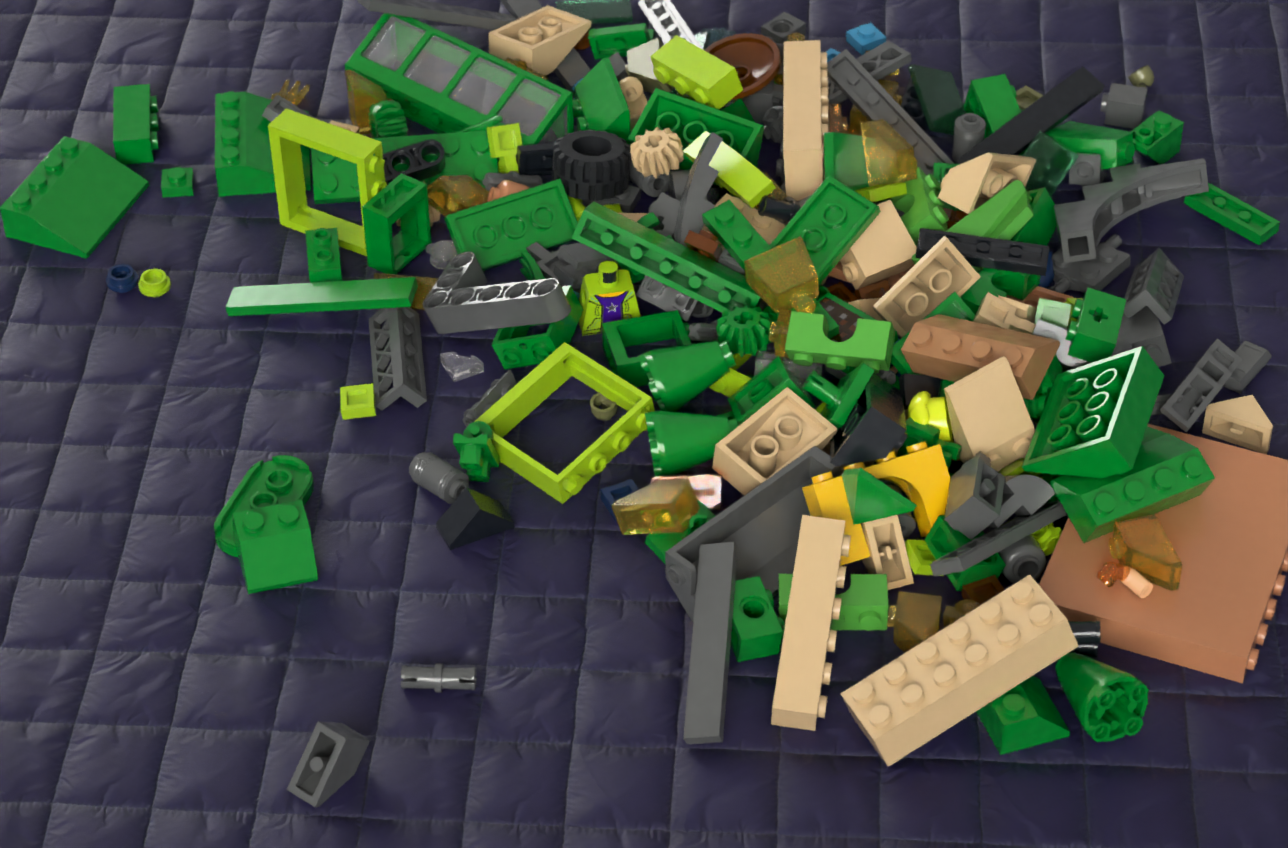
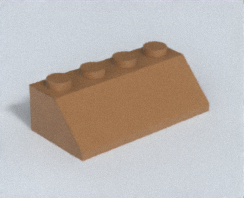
(957, 347)

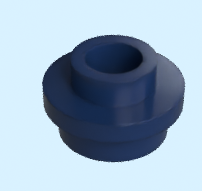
(121, 278)

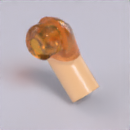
(1127, 575)

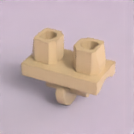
(635, 98)

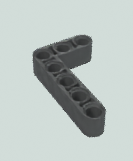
(465, 303)

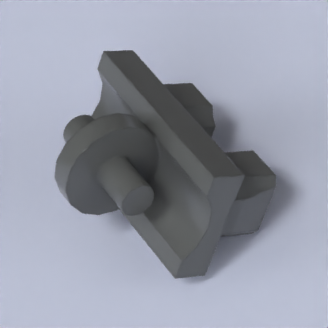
(666, 297)

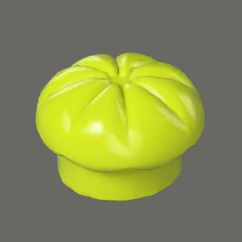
(931, 412)

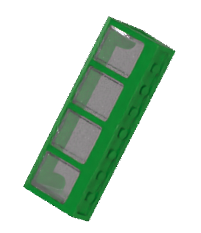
(456, 84)

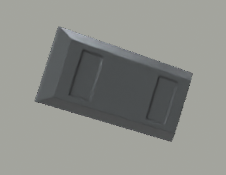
(1253, 361)

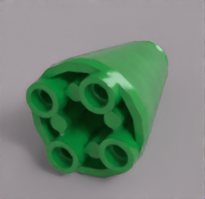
(685, 371)
(684, 439)
(1103, 697)

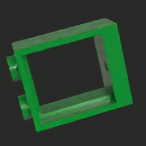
(400, 199)
(640, 331)
(537, 347)

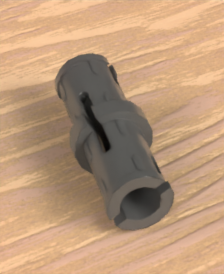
(438, 677)

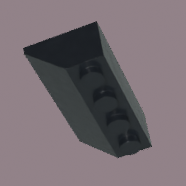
(872, 427)

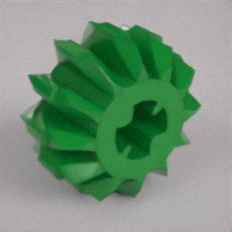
(387, 119)
(744, 330)

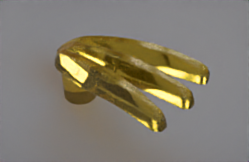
(292, 96)

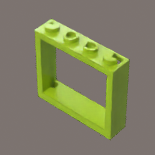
(285, 136)
(538, 387)

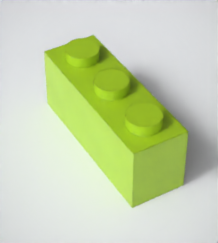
(696, 73)

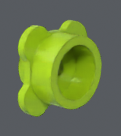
(1047, 538)

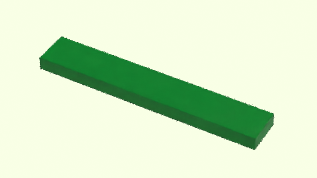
(322, 296)

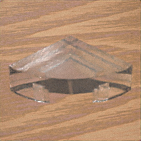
(460, 366)

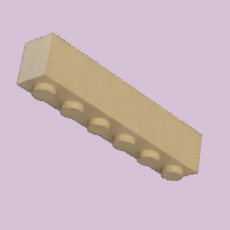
(808, 623)

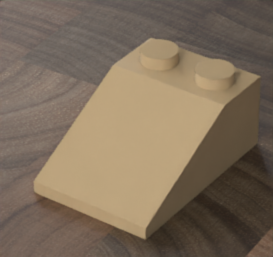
(539, 38)
(990, 415)
(770, 441)

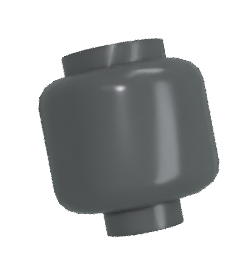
(1023, 559)

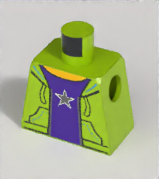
(606, 298)

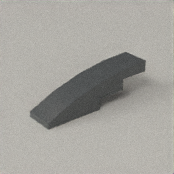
(696, 188)
(1201, 385)

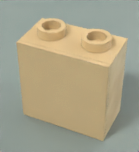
(880, 250)

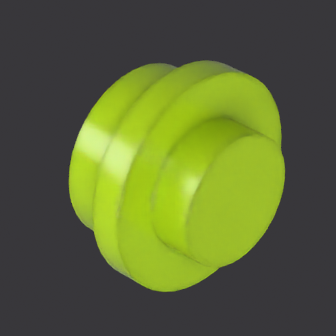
(154, 283)

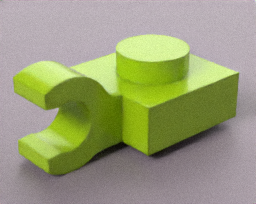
(503, 144)

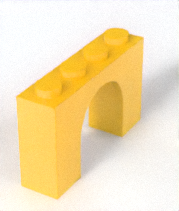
(918, 473)

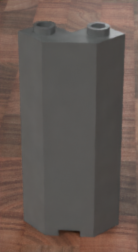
(760, 523)

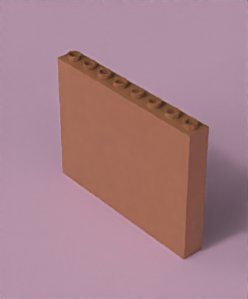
(1231, 569)

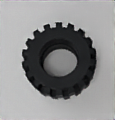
(592, 164)

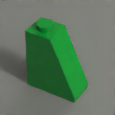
(1112, 144)

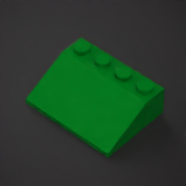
(244, 146)
(71, 199)
(1096, 417)

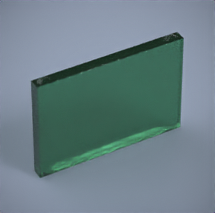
(599, 10)
(937, 97)

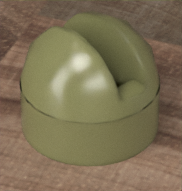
(1142, 77)
(608, 407)

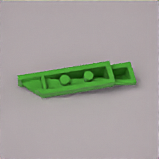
(997, 217)

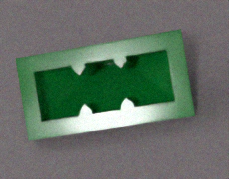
(871, 498)

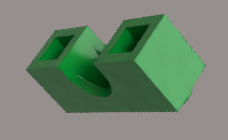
(999, 283)

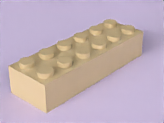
(804, 117)
(959, 670)

